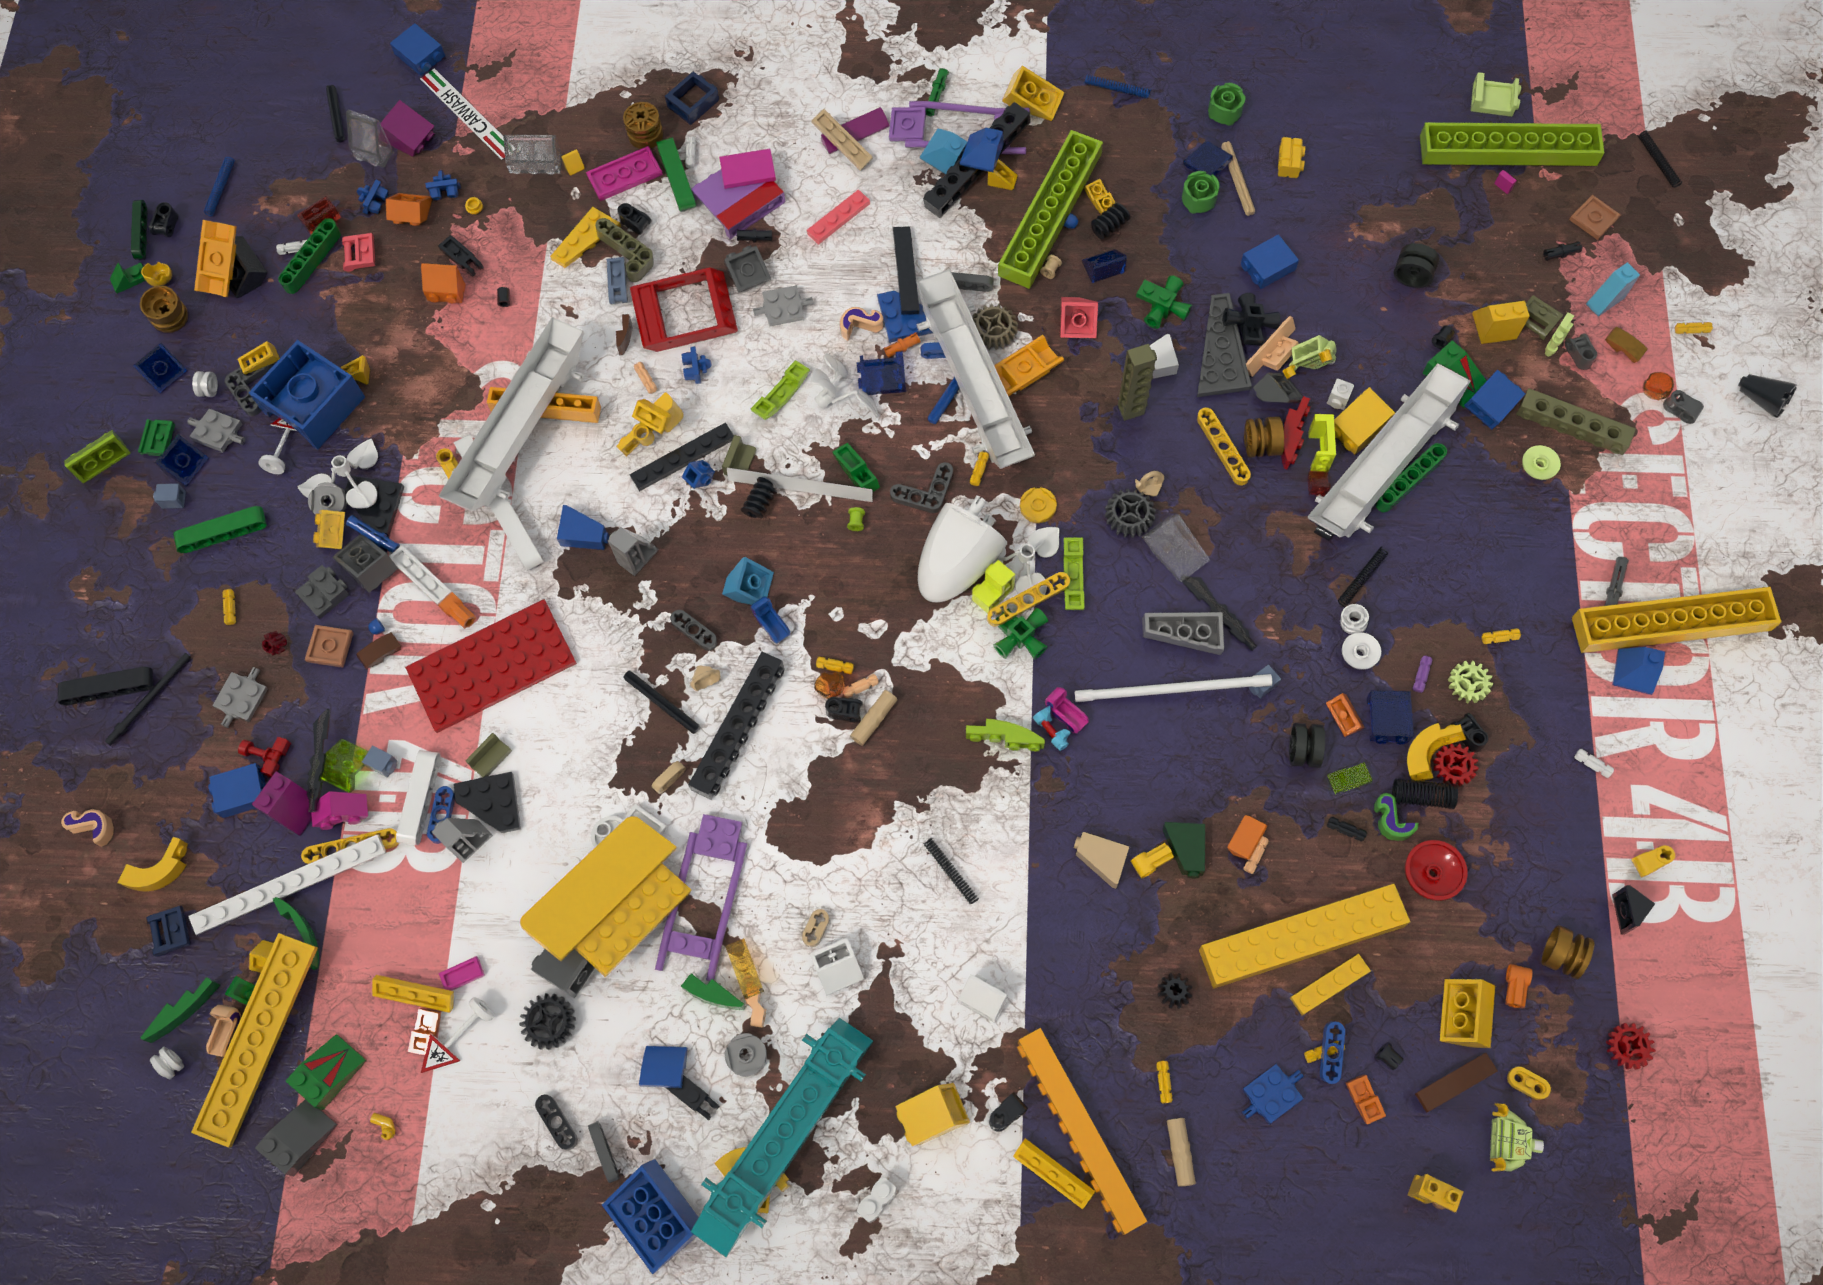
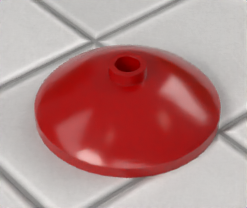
(1444, 861)

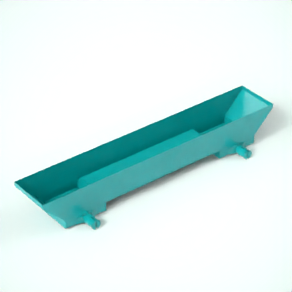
(781, 1136)

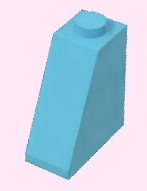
(1613, 289)

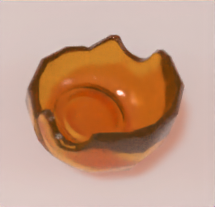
(1658, 386)
(829, 685)

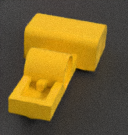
(633, 439)

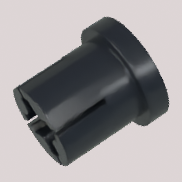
(1443, 337)
(1385, 1054)

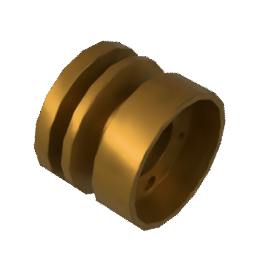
(643, 125)
(164, 309)
(1267, 436)
(1573, 954)

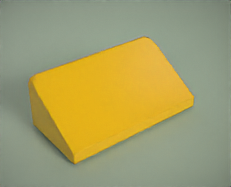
(651, 415)

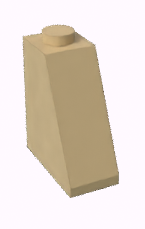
(1102, 856)

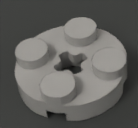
(325, 489)
(735, 1049)

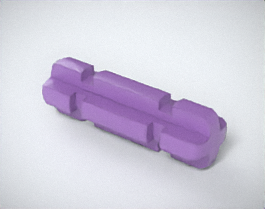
(1422, 674)

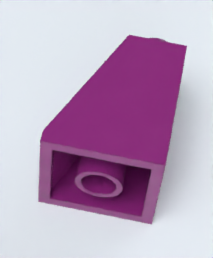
(406, 129)
(285, 803)

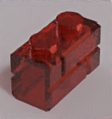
(316, 213)

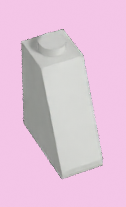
(1166, 357)

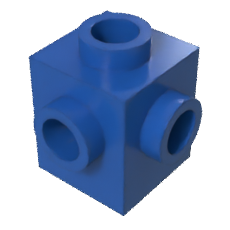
(698, 474)

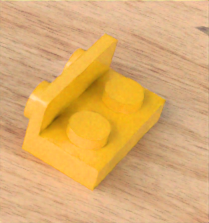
(329, 529)

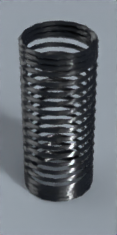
(1450, 798)

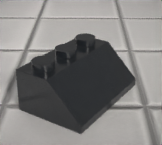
(247, 270)

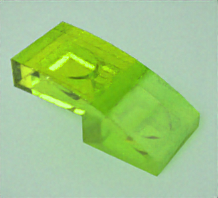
(1349, 778)

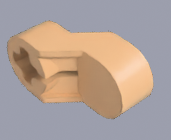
(758, 1013)

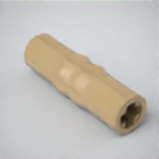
(873, 717)
(1181, 1152)

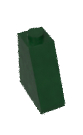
(1187, 846)

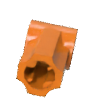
(454, 607)
(1518, 982)

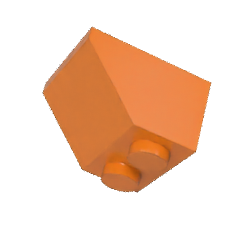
(408, 208)
(442, 283)

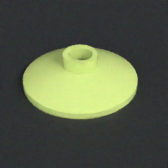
(1545, 457)

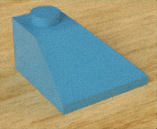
(943, 150)
(748, 582)

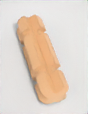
(645, 377)
(860, 686)
(1252, 863)

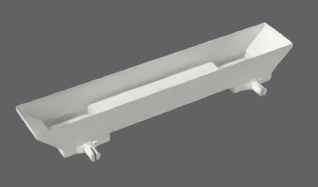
(974, 371)
(491, 453)
(1388, 454)

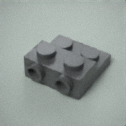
(746, 268)
(322, 591)

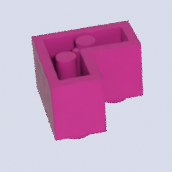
(338, 808)

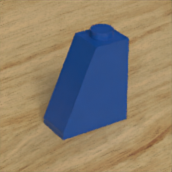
(580, 531)

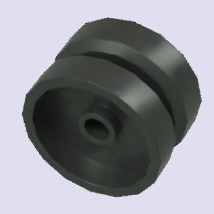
(1416, 265)
(1307, 745)

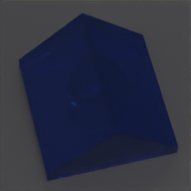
(1105, 265)
(159, 367)
(181, 460)

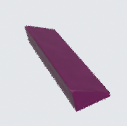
(860, 127)

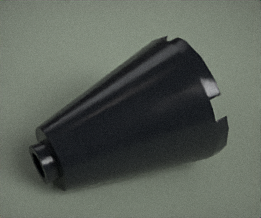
(1768, 393)

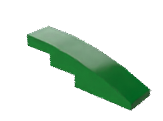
(173, 1016)

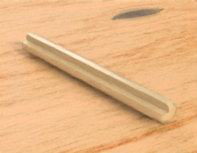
(1239, 181)

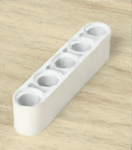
(418, 797)

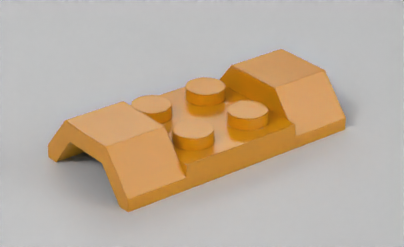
(215, 258)
(1027, 365)

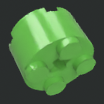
(1226, 103)
(1200, 192)

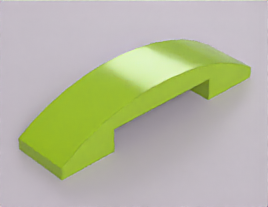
(782, 391)
(1074, 569)

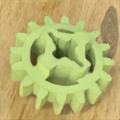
(1467, 683)

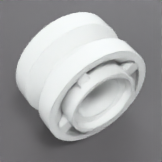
(205, 384)
(1357, 611)
(166, 1063)

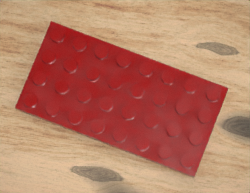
(490, 665)

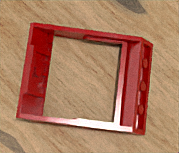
(650, 317)

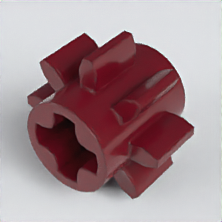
(274, 643)

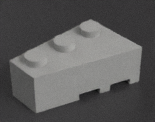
(631, 550)
(461, 836)

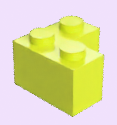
(995, 588)

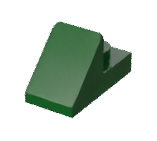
(127, 278)
(240, 990)

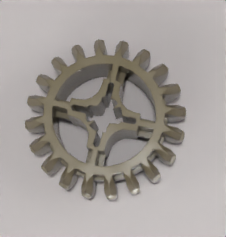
(998, 334)

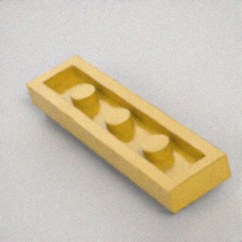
(1330, 984)
(412, 993)
(1054, 1173)

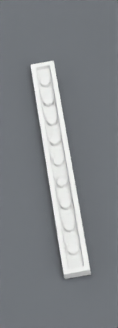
(287, 884)

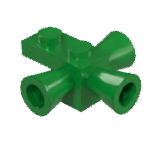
(1163, 301)
(1021, 633)

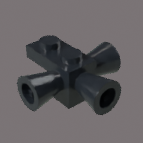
(1251, 319)

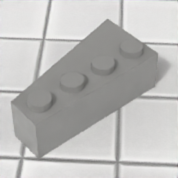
(1188, 630)

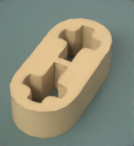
(668, 777)
(811, 925)

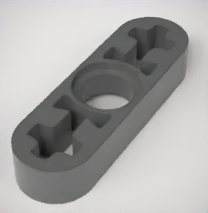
(973, 282)
(694, 637)
(603, 1151)

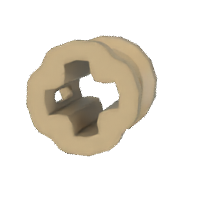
(1051, 266)

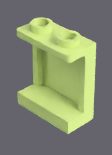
(1495, 96)

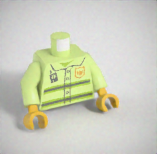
(1311, 354)
(1511, 1140)

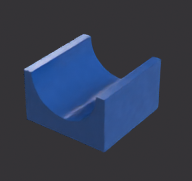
(308, 393)

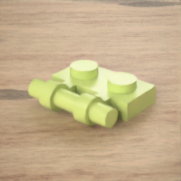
(1559, 335)

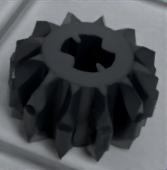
(1168, 994)

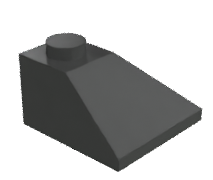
(1276, 388)

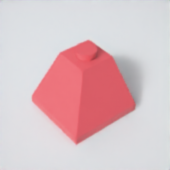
(1078, 318)

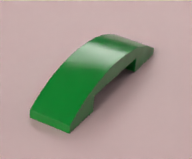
(288, 912)

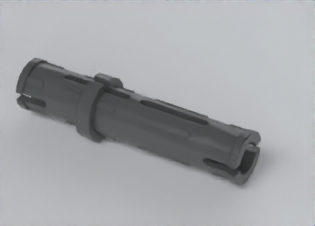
(1620, 565)

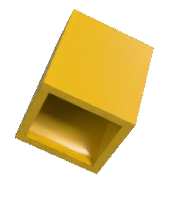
(1500, 321)
(1362, 421)
(932, 1114)

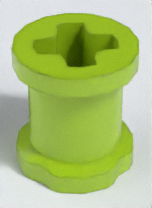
(856, 519)

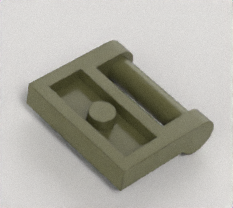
(1544, 315)

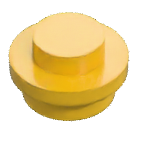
(473, 205)

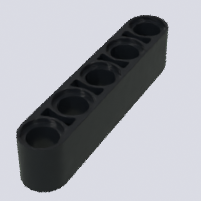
(105, 686)

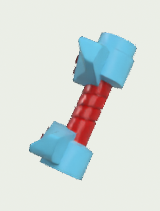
(1059, 738)

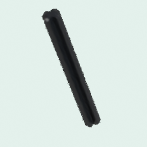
(661, 702)

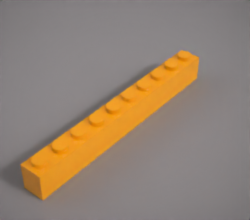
(1082, 1132)

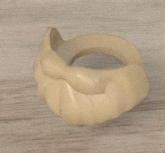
(1152, 486)
(704, 677)

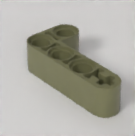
(608, 232)

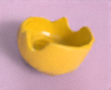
(157, 274)

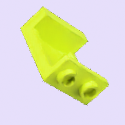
(1323, 428)

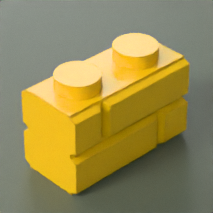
(1290, 157)

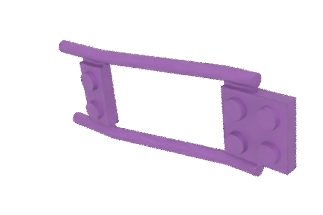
(909, 122)
(719, 840)

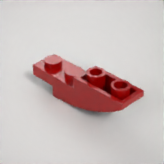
(1293, 433)

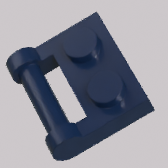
(174, 930)

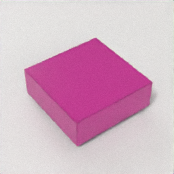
(1505, 182)

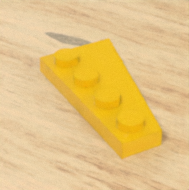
(580, 238)

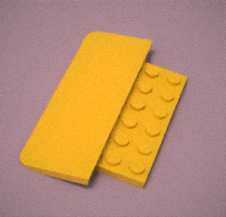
(609, 898)

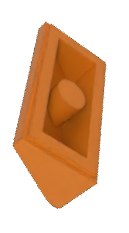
(1345, 715)
(1246, 837)

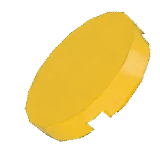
(1038, 505)

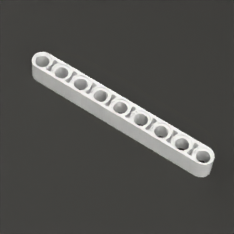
(508, 520)

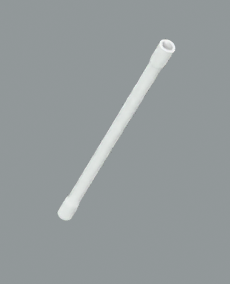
(1254, 681)

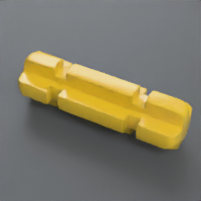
(1695, 327)
(979, 468)
(229, 607)
(1501, 636)
(834, 665)
(1312, 1056)
(1164, 1082)

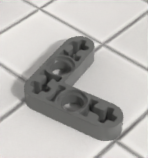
(243, 380)
(931, 495)

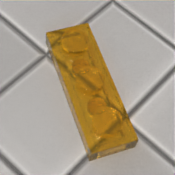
(744, 968)

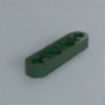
(139, 229)

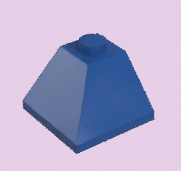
(983, 149)
(1638, 669)

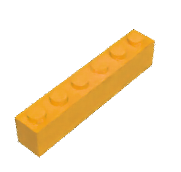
(561, 406)

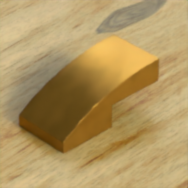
(1625, 342)

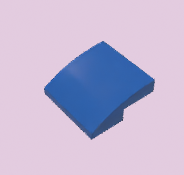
(663, 1066)

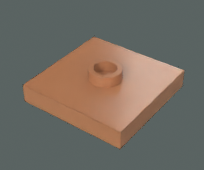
(1595, 217)
(329, 646)

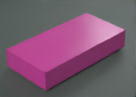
(461, 974)

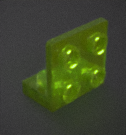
(342, 764)

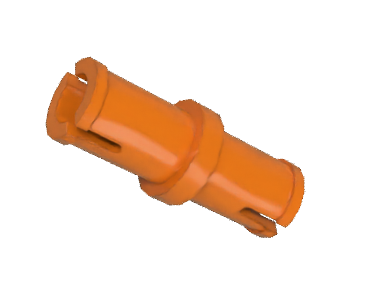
(902, 345)

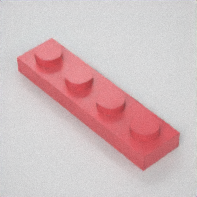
(838, 217)

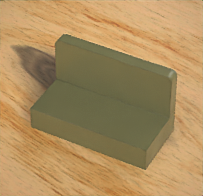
(738, 455)
(488, 755)

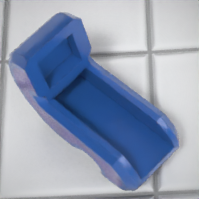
(770, 620)

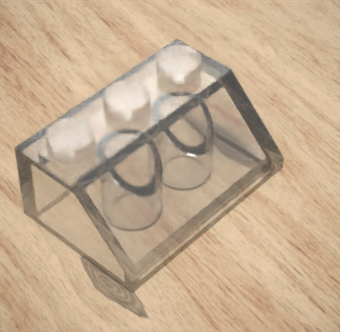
(532, 154)

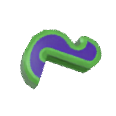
(1388, 821)

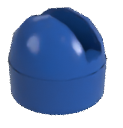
(1071, 221)
(376, 627)

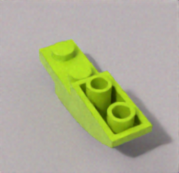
(1013, 734)

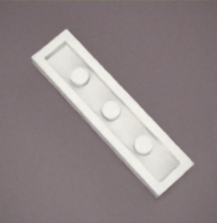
(419, 575)

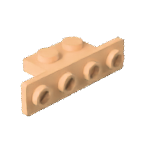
(1275, 349)

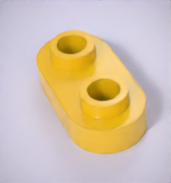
(1528, 1082)

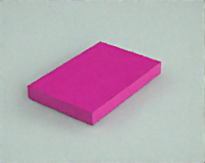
(747, 168)

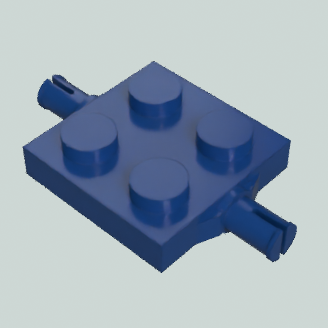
(1272, 1094)

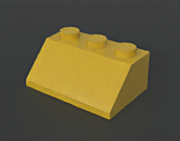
(1467, 1012)

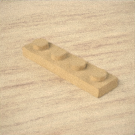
(841, 139)

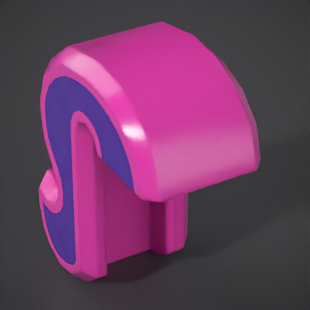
(1066, 711)

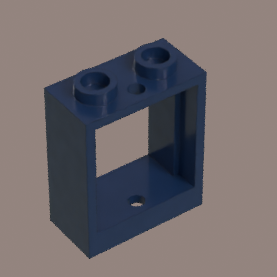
(692, 114)

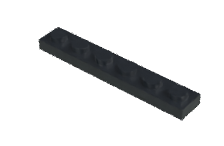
(682, 457)

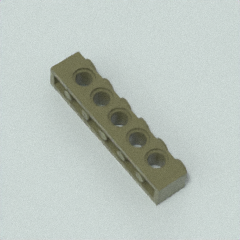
(1136, 381)
(1584, 420)

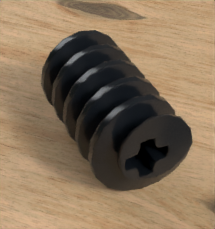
(1110, 220)
(758, 498)

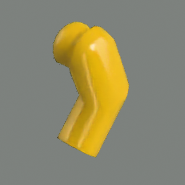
(386, 1124)

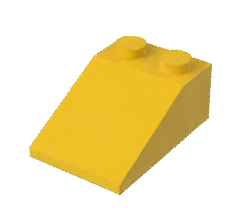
(1034, 93)

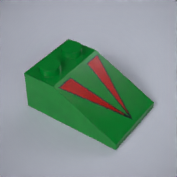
(1458, 361)
(326, 1072)

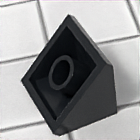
(1630, 908)

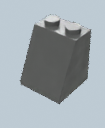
(566, 974)

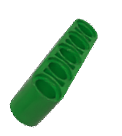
(676, 174)
(309, 256)
(1414, 470)
(219, 529)

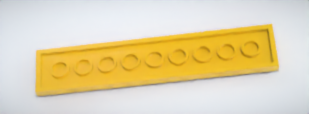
(254, 1040)

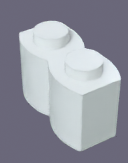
(881, 1195)

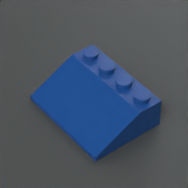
(652, 1215)

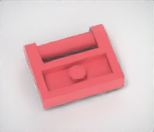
(363, 251)

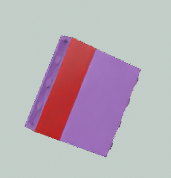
(740, 205)

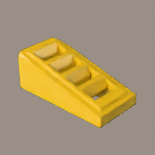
(269, 357)

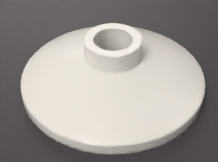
(1367, 645)

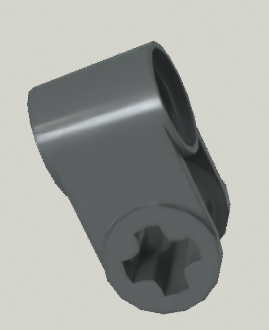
(1581, 351)
(1684, 407)

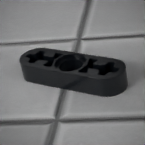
(543, 1112)

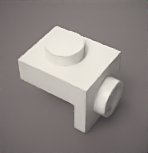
(1340, 394)

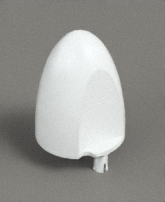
(957, 551)

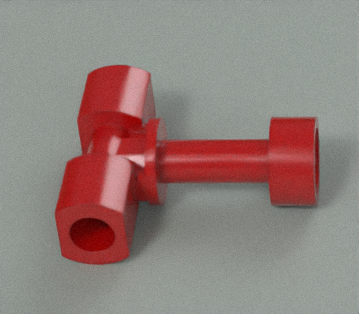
(270, 755)

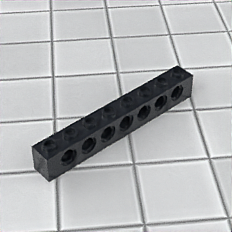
(963, 180)
(763, 665)

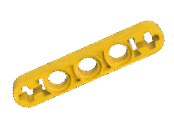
(1224, 455)
(1034, 592)
(342, 844)

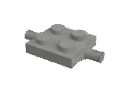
(783, 305)
(216, 430)
(240, 697)

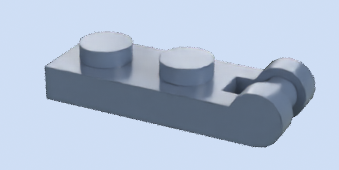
(616, 280)

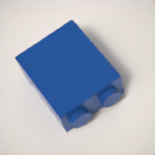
(417, 49)
(1269, 261)
(1494, 399)
(236, 790)

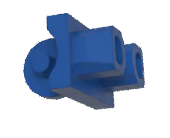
(443, 183)
(370, 196)
(694, 372)

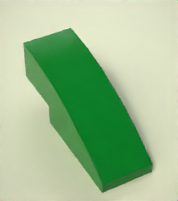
(855, 468)
(711, 993)

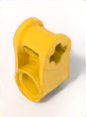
(1651, 861)

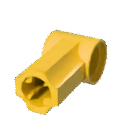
(449, 465)
(1148, 862)

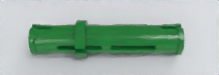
(938, 86)

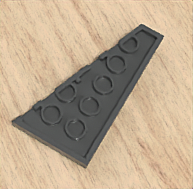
(1223, 356)

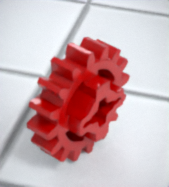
(1452, 756)
(1639, 1043)

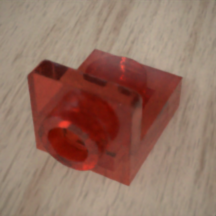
(1318, 483)

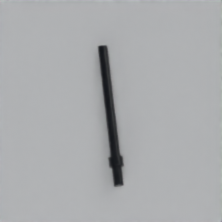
(121, 728)

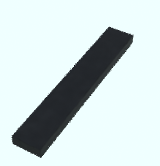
(905, 270)

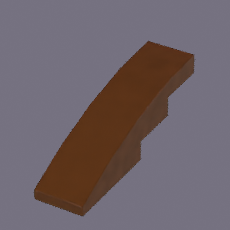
(1456, 1082)

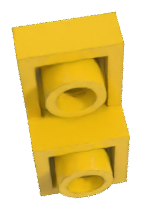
(1099, 196)

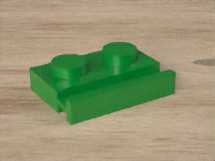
(156, 437)

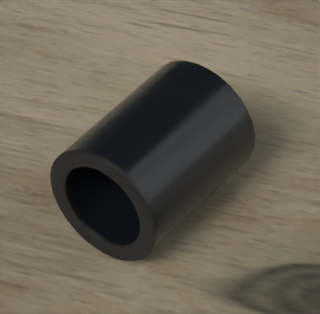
(503, 296)
(1322, 532)

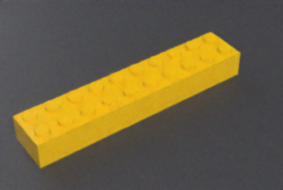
(1676, 619)
(1304, 936)

